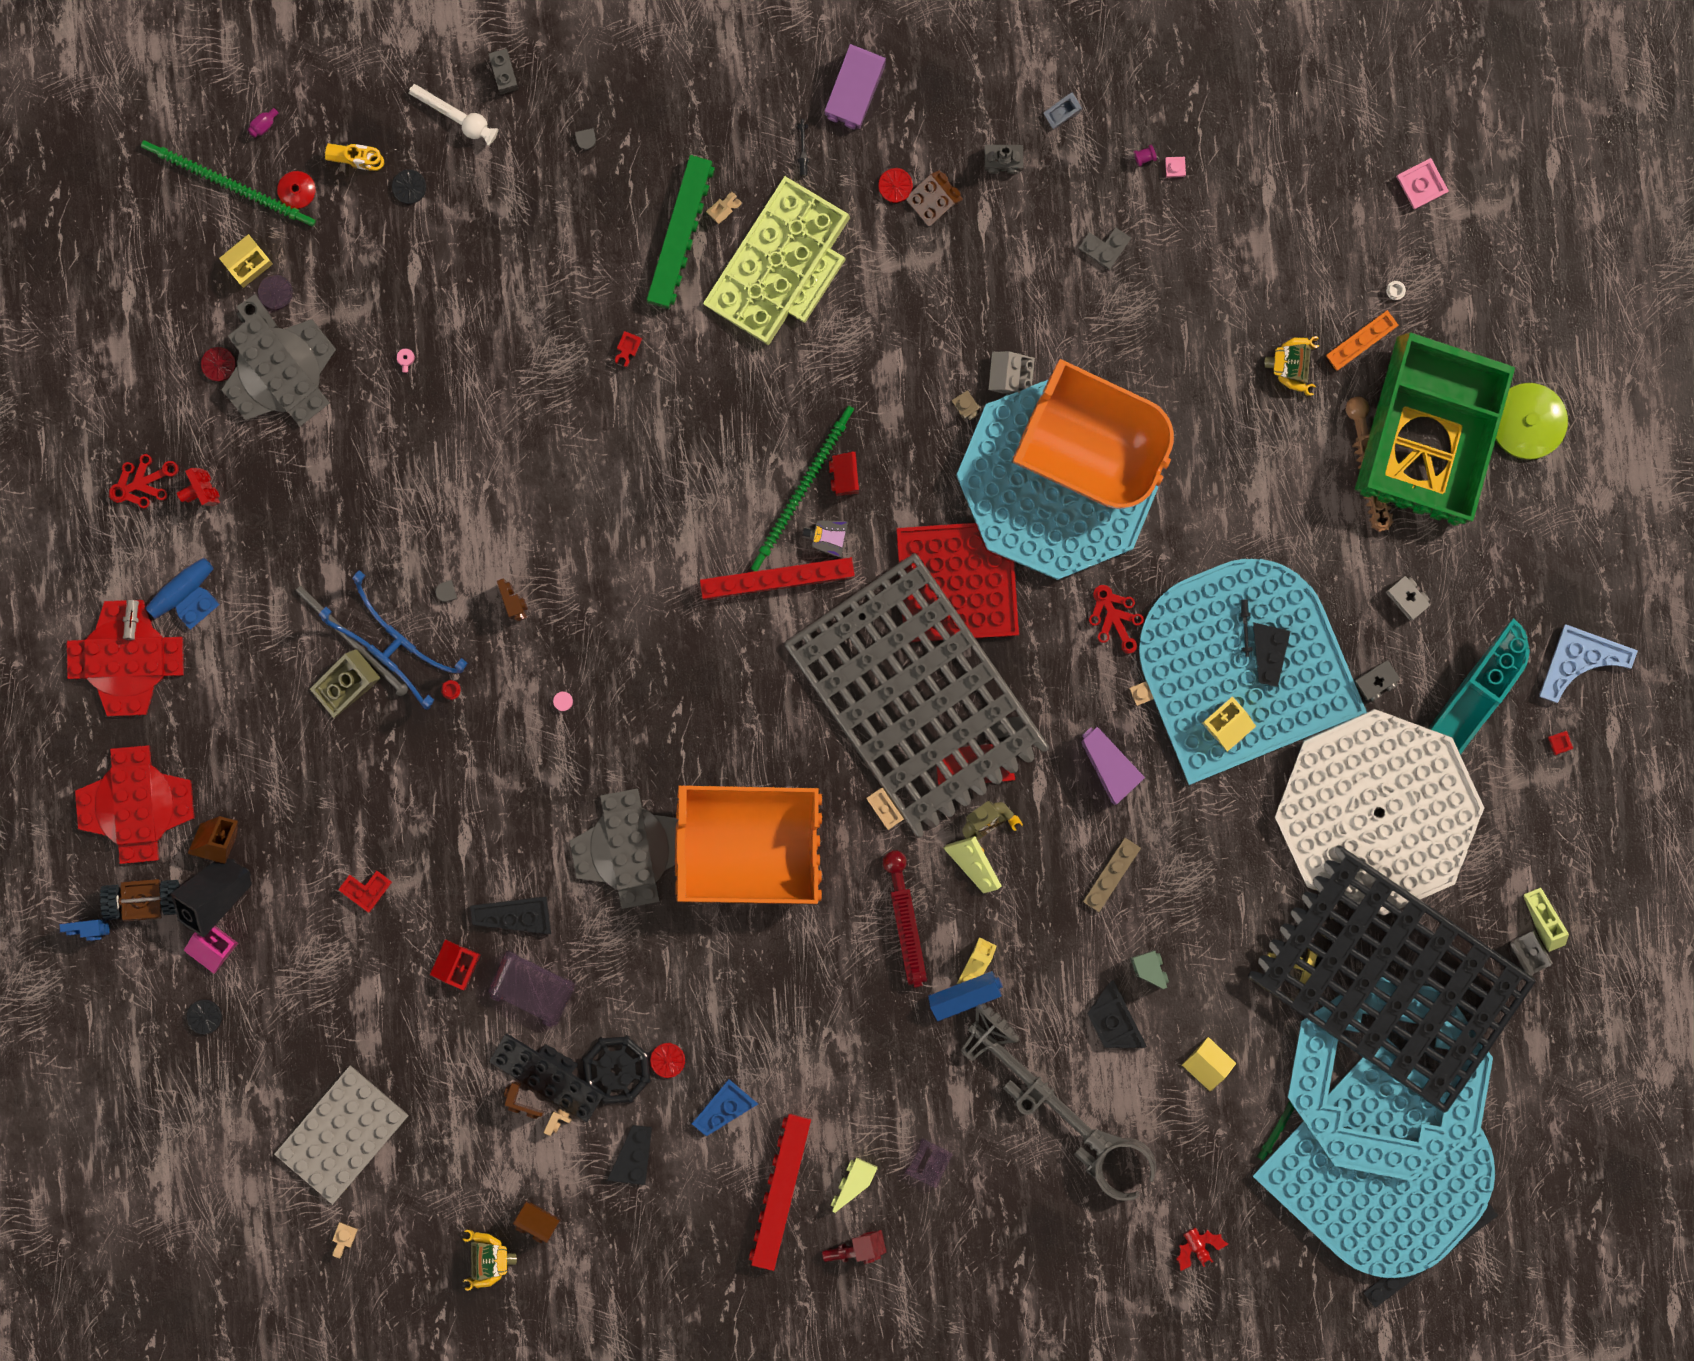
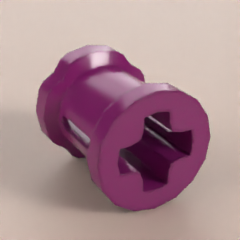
(1145, 155)

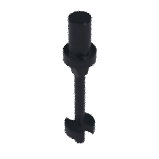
(803, 160)
(1245, 614)

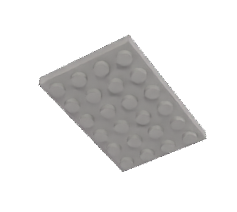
(341, 1134)

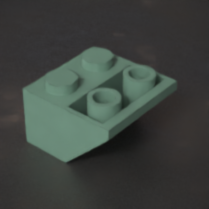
(1148, 968)

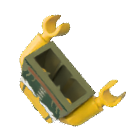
(1292, 363)
(488, 1260)

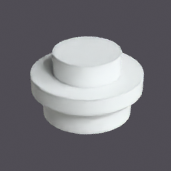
(1395, 290)

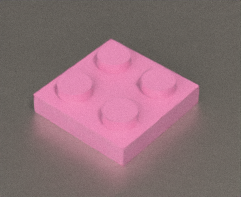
(1422, 183)

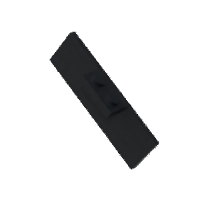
(547, 1074)

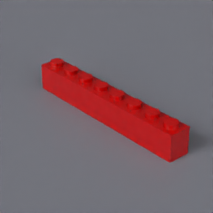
(777, 578)
(781, 1191)

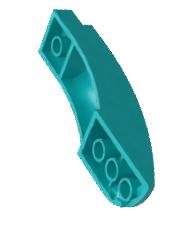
(1484, 686)

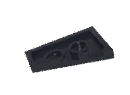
(1270, 652)

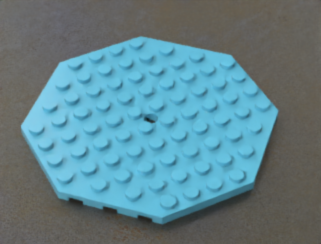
(1030, 515)

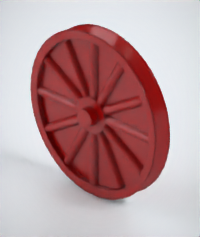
(895, 185)
(667, 1060)

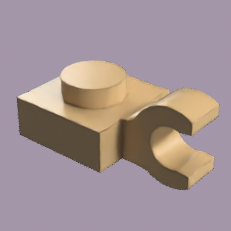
(722, 209)
(344, 1237)

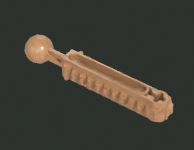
(1357, 409)

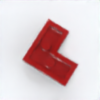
(366, 895)

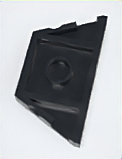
(1113, 1021)

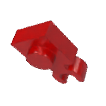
(629, 346)

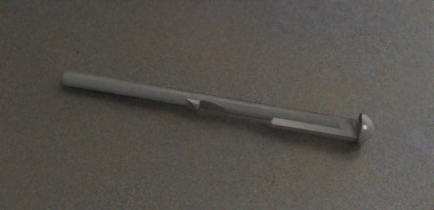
(390, 676)

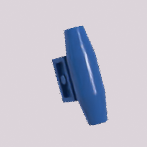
(185, 594)

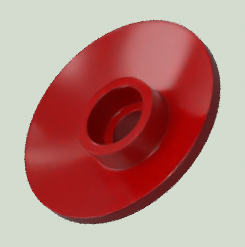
(303, 196)

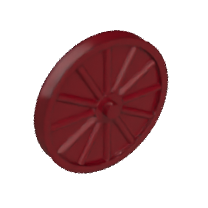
(218, 364)

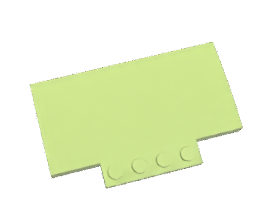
(781, 263)

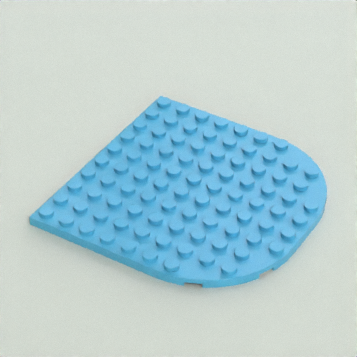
(1197, 663)
(1375, 1219)

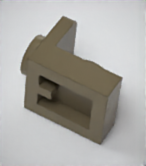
(966, 406)

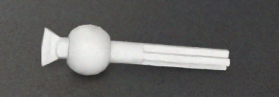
(473, 125)

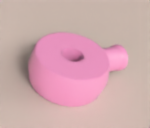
(405, 362)

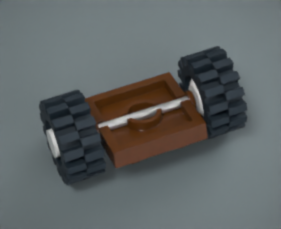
(138, 900)

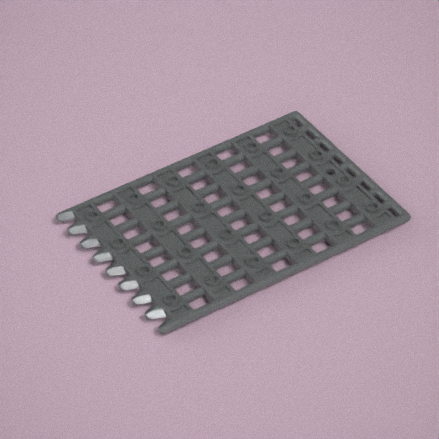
(972, 774)

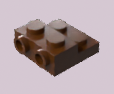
(514, 604)

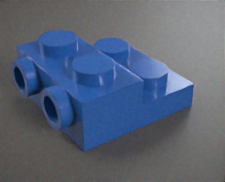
(90, 929)

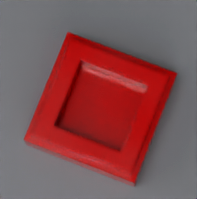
(1560, 743)

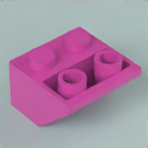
(211, 949)

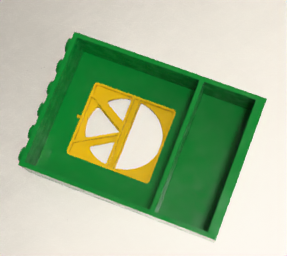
(1461, 394)

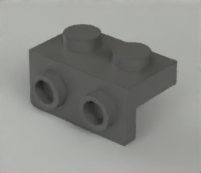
(1530, 953)

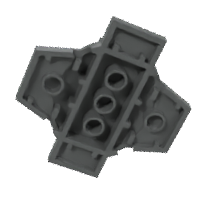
(278, 369)
(626, 849)

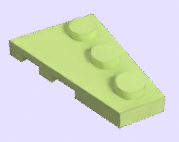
(974, 863)

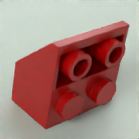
(455, 965)

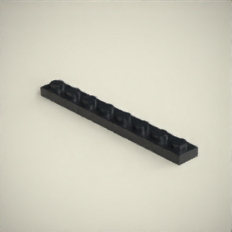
(1386, 1287)

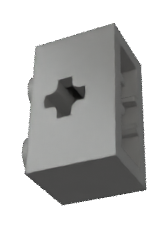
(1409, 608)

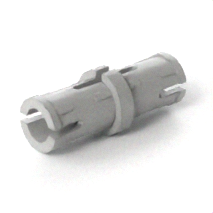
(129, 633)

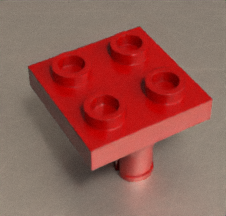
(199, 488)

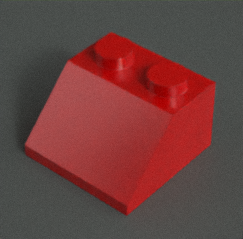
(845, 474)

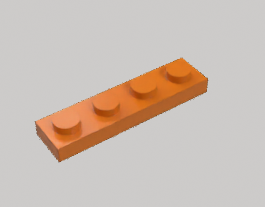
(1362, 340)

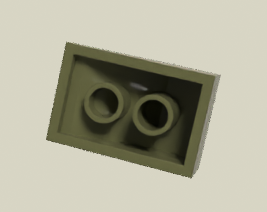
(344, 682)

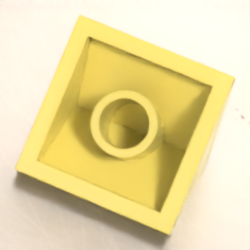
(1209, 1064)

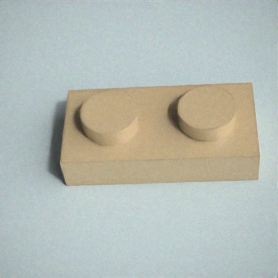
(885, 808)

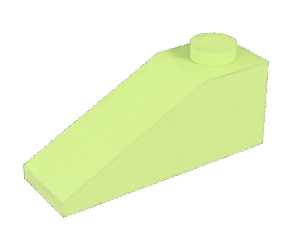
(1546, 920)

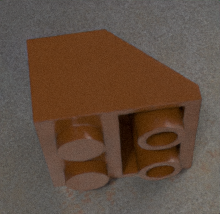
(214, 839)
(536, 1222)

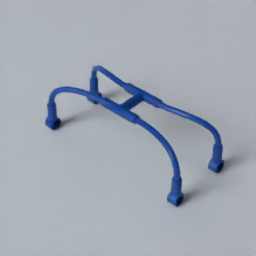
(399, 640)

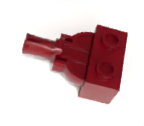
(865, 1248)

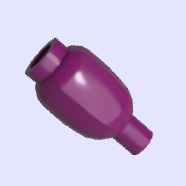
(262, 123)

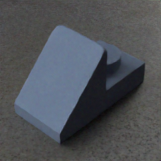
(1063, 110)

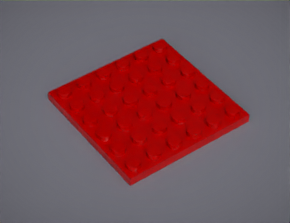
(971, 577)

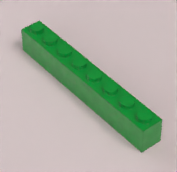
(679, 232)

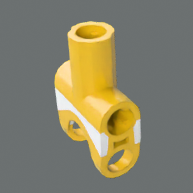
(346, 153)

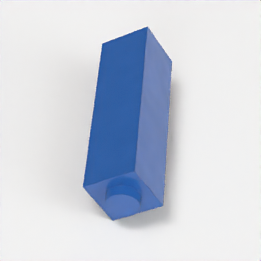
(965, 995)

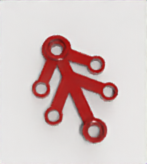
(140, 482)
(1114, 615)

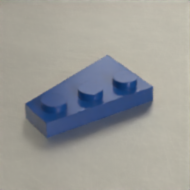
(723, 1108)

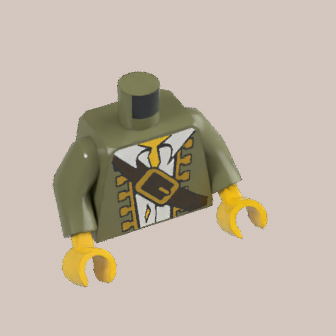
(987, 818)

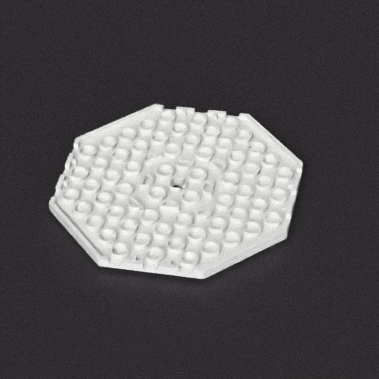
(1390, 766)

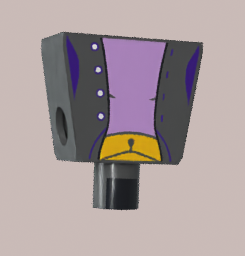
(827, 537)

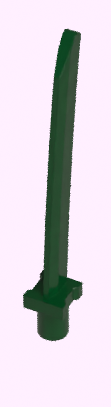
(1265, 1149)

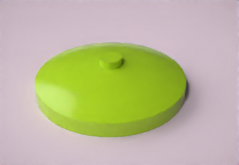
(1532, 422)

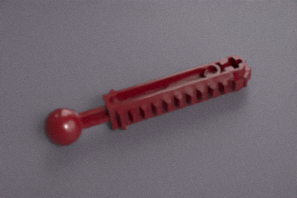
(895, 863)

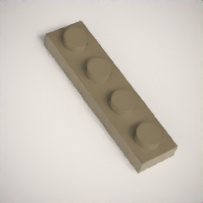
(1111, 874)

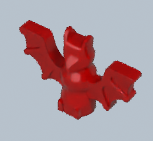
(1197, 1244)

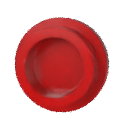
(451, 689)

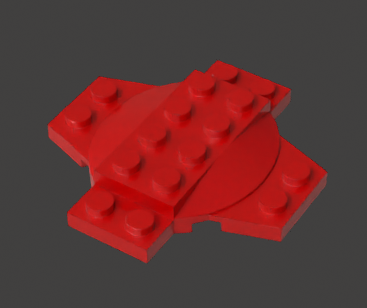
(125, 668)
(134, 804)

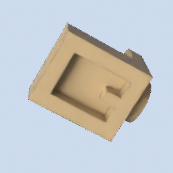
(553, 1124)

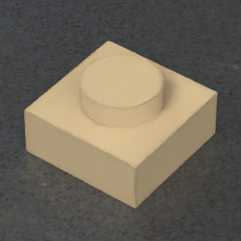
(1141, 693)

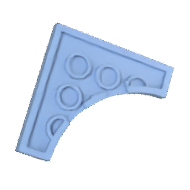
(1576, 654)

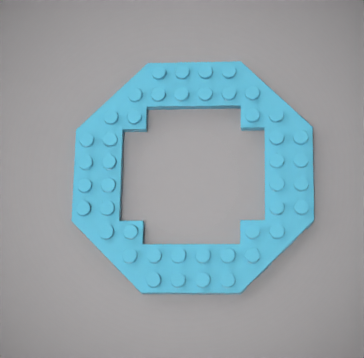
(1371, 1151)

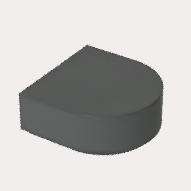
(586, 139)
(446, 591)

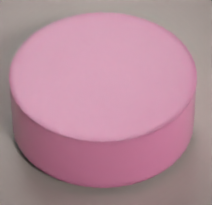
(563, 701)

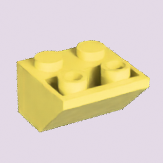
(246, 261)
(1229, 724)

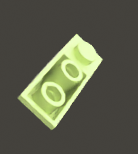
(858, 1179)

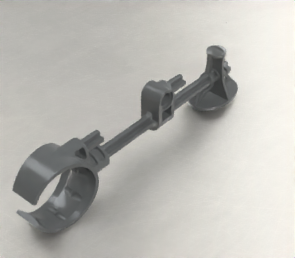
(1040, 1093)

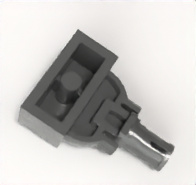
(1003, 158)

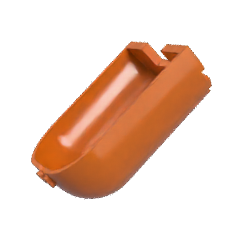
(1096, 439)

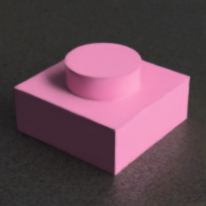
(1175, 167)

